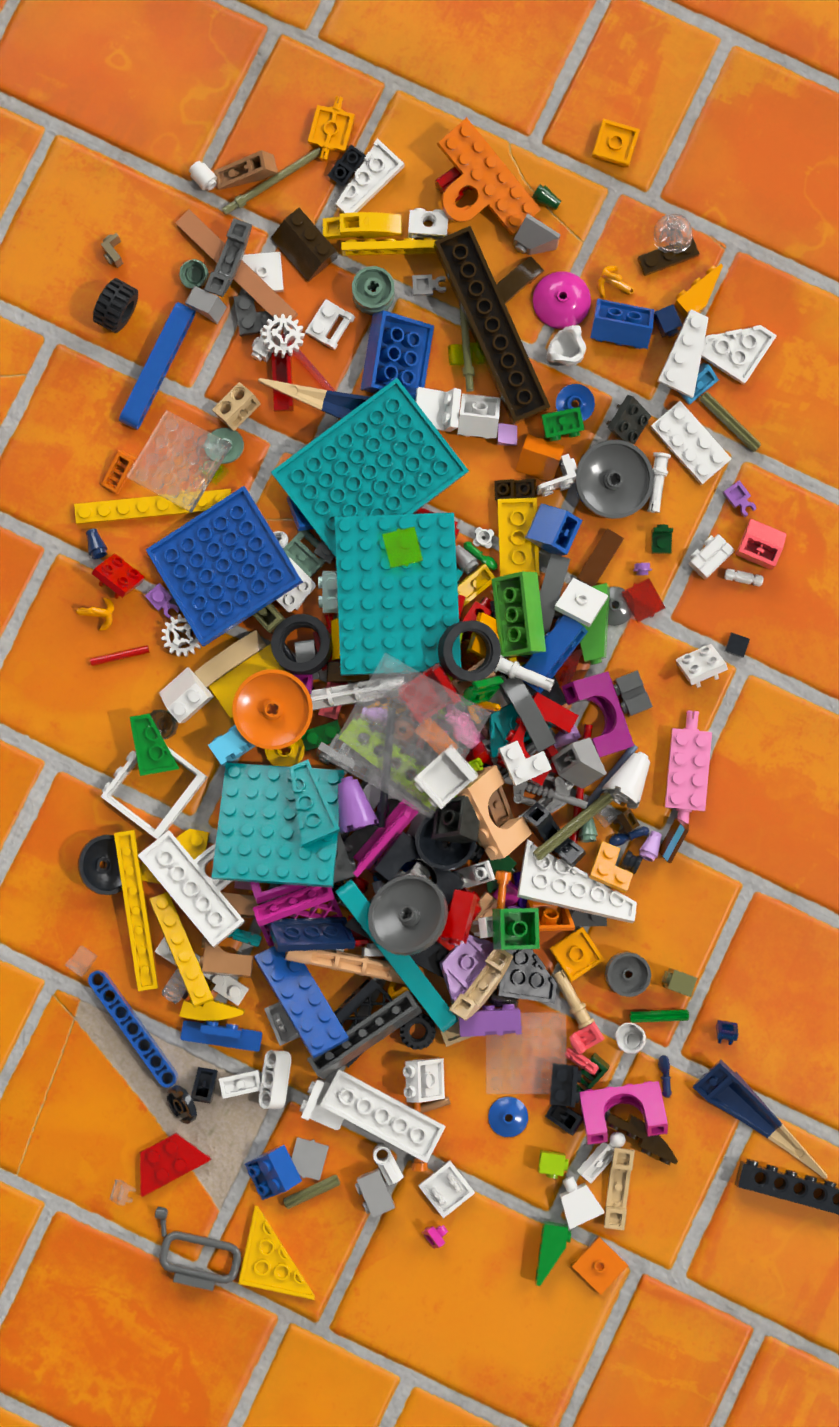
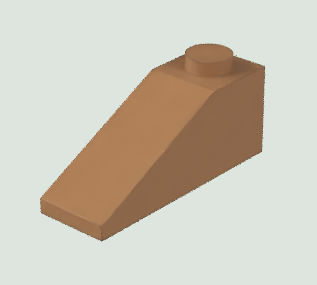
(246, 170)

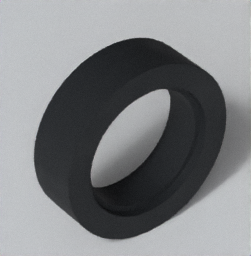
(289, 625)
(491, 659)

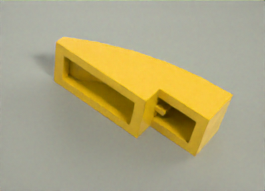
(210, 1011)

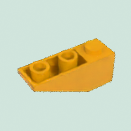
(699, 294)

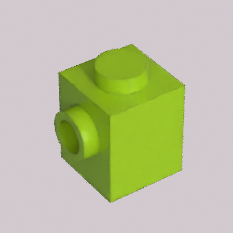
(552, 1163)

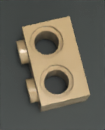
(236, 406)

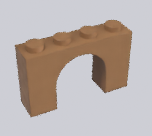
(220, 962)

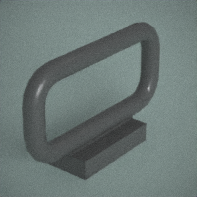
(197, 1277)

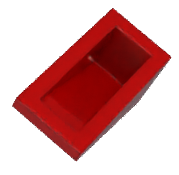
(481, 752)

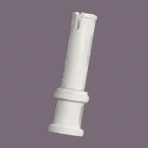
(659, 473)
(514, 670)

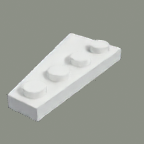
(684, 359)

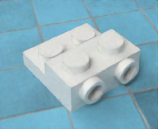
(424, 1080)

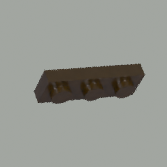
(659, 260)

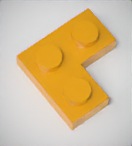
(606, 871)

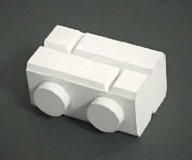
(711, 556)

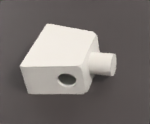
(579, 1203)

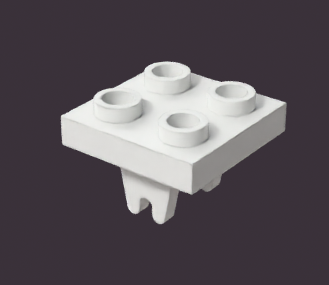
(701, 664)
(446, 1189)

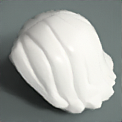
(567, 346)

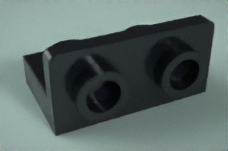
(564, 1085)

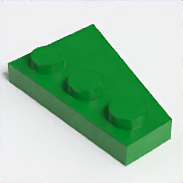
(150, 748)

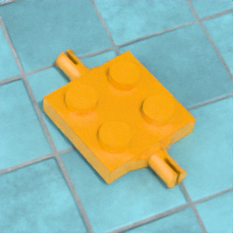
(331, 128)

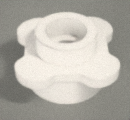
(478, 541)

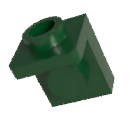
(661, 539)

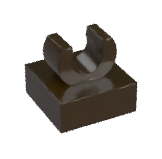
(627, 820)

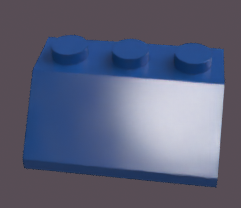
(622, 324)

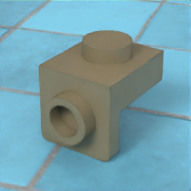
(111, 254)

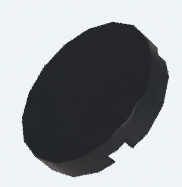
(181, 1104)

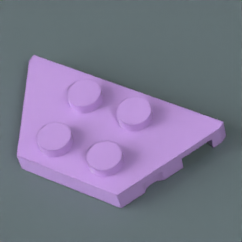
(464, 964)

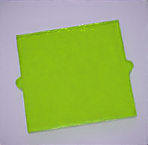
(402, 547)

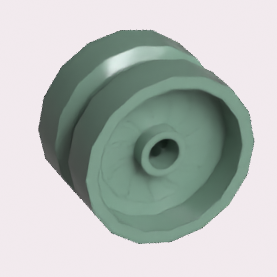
(373, 279)

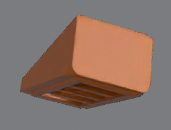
(113, 468)

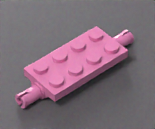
(688, 768)

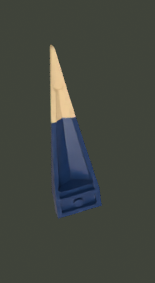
(330, 402)
(733, 1095)

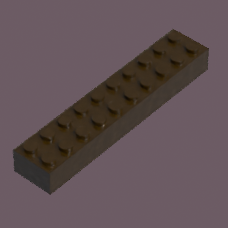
(491, 325)

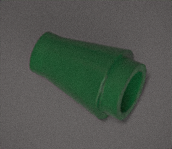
(546, 197)

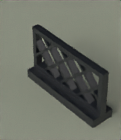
(355, 1000)

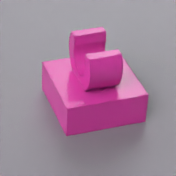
(435, 1236)

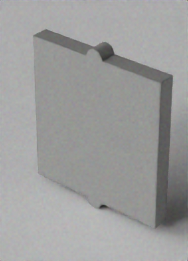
(309, 1158)

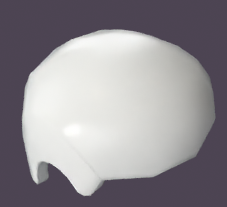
(630, 1038)

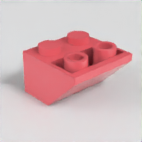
(761, 544)

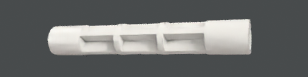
(337, 695)

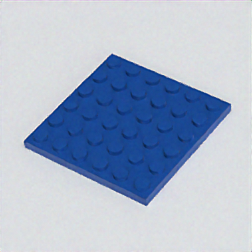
(224, 566)

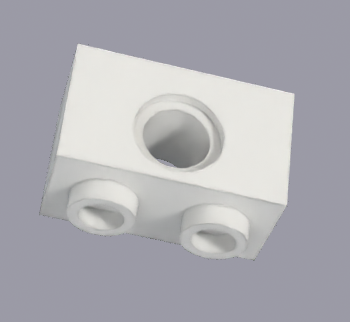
(419, 231)

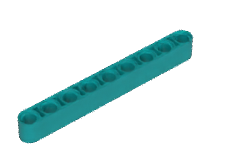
(402, 964)

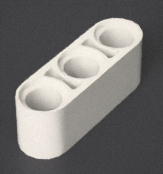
(274, 1079)

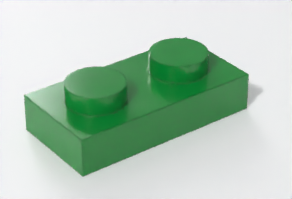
(323, 733)

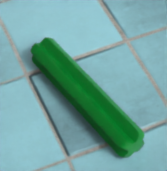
(659, 1016)

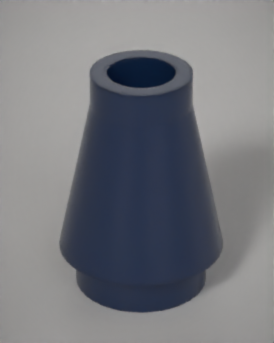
(96, 545)

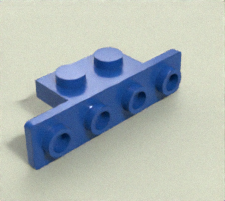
(219, 1035)

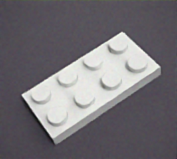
(690, 442)

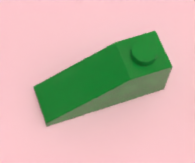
(552, 1245)

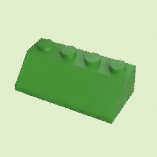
(519, 614)

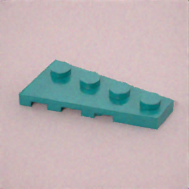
(312, 808)

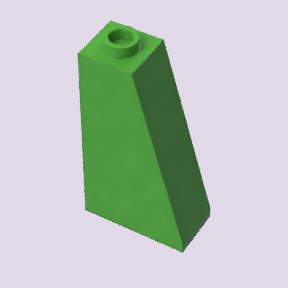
(595, 641)

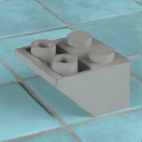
(579, 763)

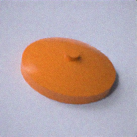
(272, 709)

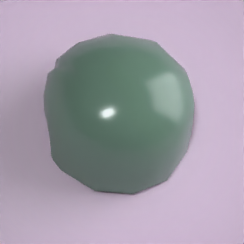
(193, 274)

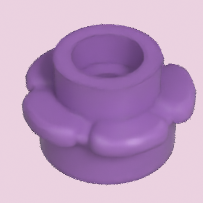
(642, 568)

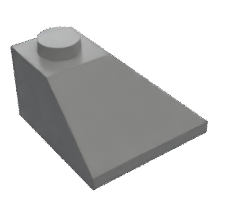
(535, 237)

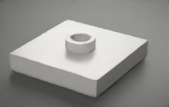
(267, 267)
(581, 602)

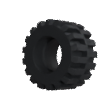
(115, 305)

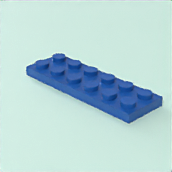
(302, 1002)

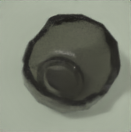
(165, 723)

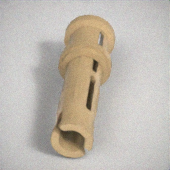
(577, 1007)

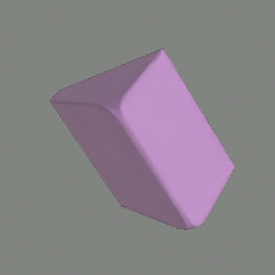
(507, 434)

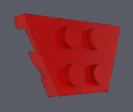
(168, 1161)

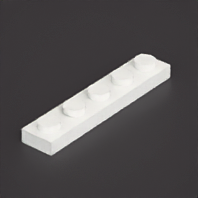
(225, 985)

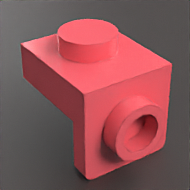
(586, 1038)

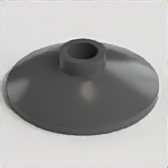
(622, 613)

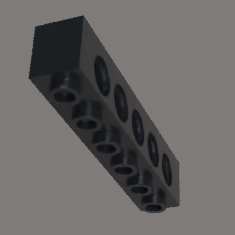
(746, 1180)

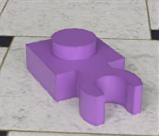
(738, 495)
(160, 599)

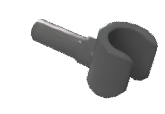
(161, 1213)

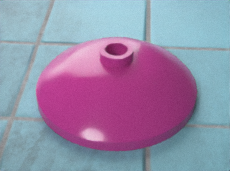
(561, 312)

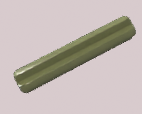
(311, 1191)

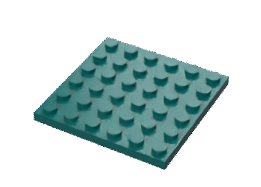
(261, 830)

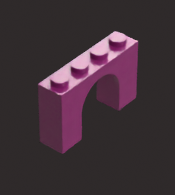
(601, 691)

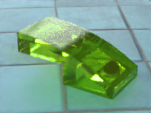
(455, 354)

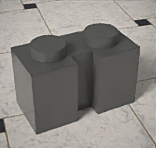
(632, 694)

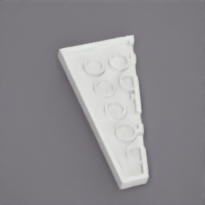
(560, 885)

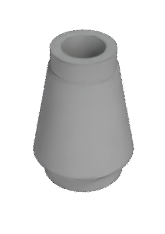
(465, 560)

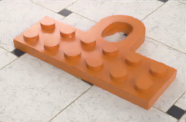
(487, 176)

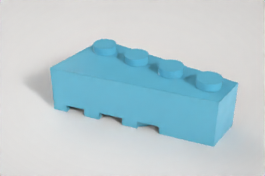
(230, 746)

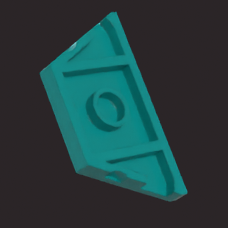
(500, 725)

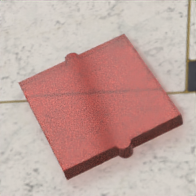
(643, 600)

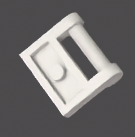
(324, 321)

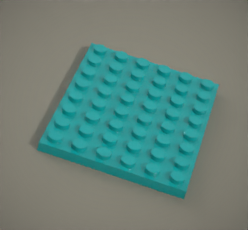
(370, 463)
(398, 607)

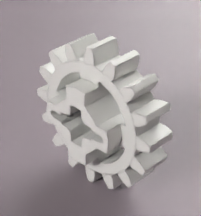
(275, 335)
(177, 642)

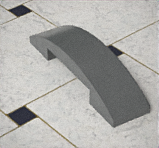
(230, 258)
(552, 587)
(528, 713)

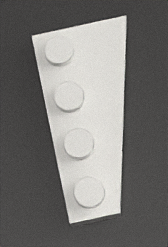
(375, 172)

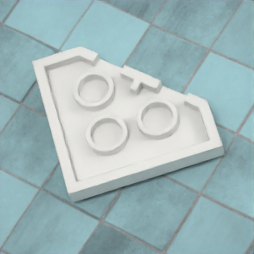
(737, 350)

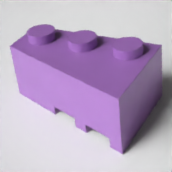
(492, 1021)

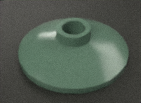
(234, 439)

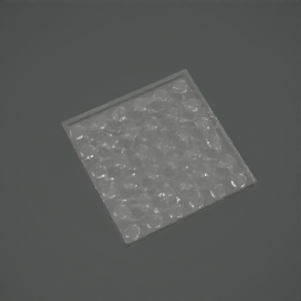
(402, 728)

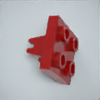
(118, 575)

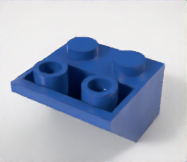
(553, 529)
(273, 1172)

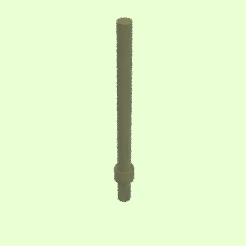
(240, 201)
(468, 369)

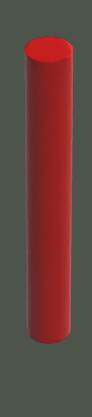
(119, 655)

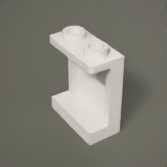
(445, 777)

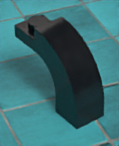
(544, 827)

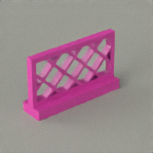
(383, 837)
(295, 904)

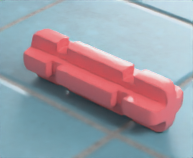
(581, 1061)

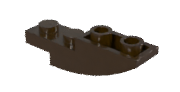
(649, 1144)

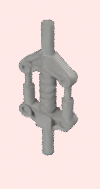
(560, 796)

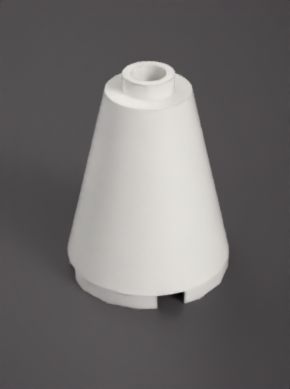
(629, 781)

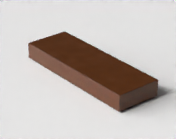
(600, 558)

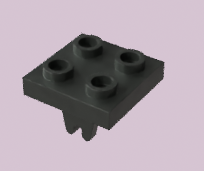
(629, 420)

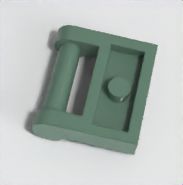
(302, 555)

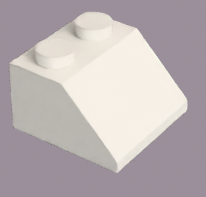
(479, 416)
(185, 695)

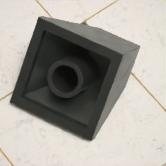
(456, 822)

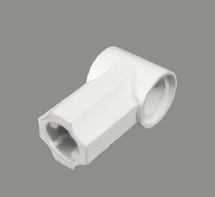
(387, 1165)

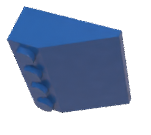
(396, 349)

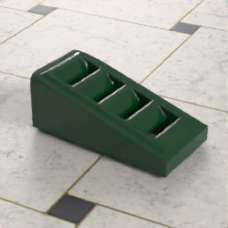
(601, 1064)

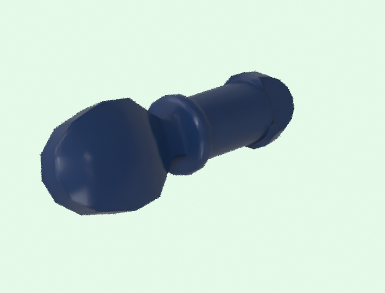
(619, 839)
(664, 1067)

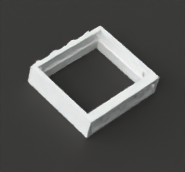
(122, 772)

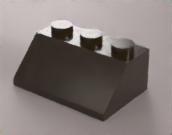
(304, 245)

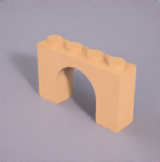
(495, 840)

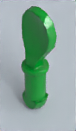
(489, 561)

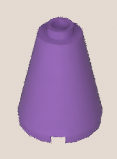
(353, 806)

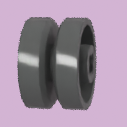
(616, 970)

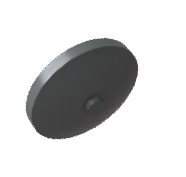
(614, 479)
(407, 915)

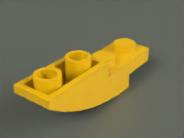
(362, 224)

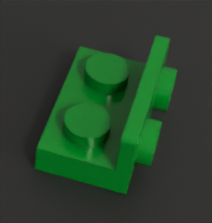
(562, 423)

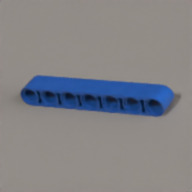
(157, 366)
(123, 1023)

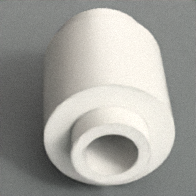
(203, 176)

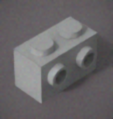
(375, 1193)

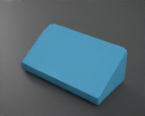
(705, 379)

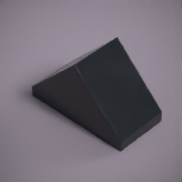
(204, 1085)
(564, 1118)

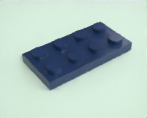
(311, 934)

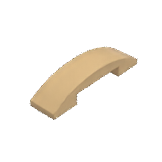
(230, 658)
(483, 985)
(618, 1188)

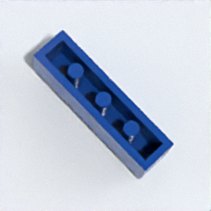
(559, 646)

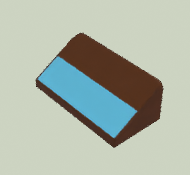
(673, 839)

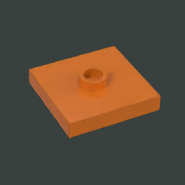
(599, 1265)

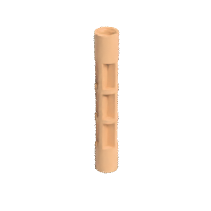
(346, 962)

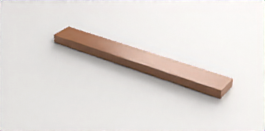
(244, 276)

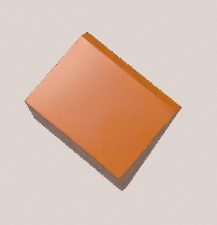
(539, 458)
(552, 917)

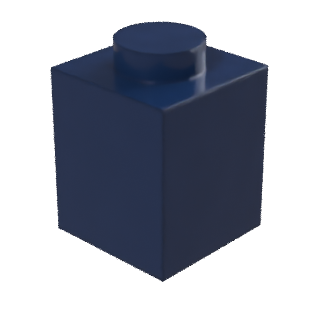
(668, 321)

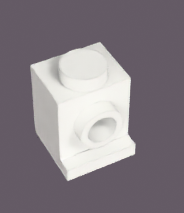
(259, 351)

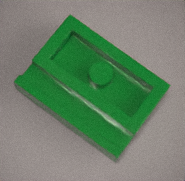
(483, 689)

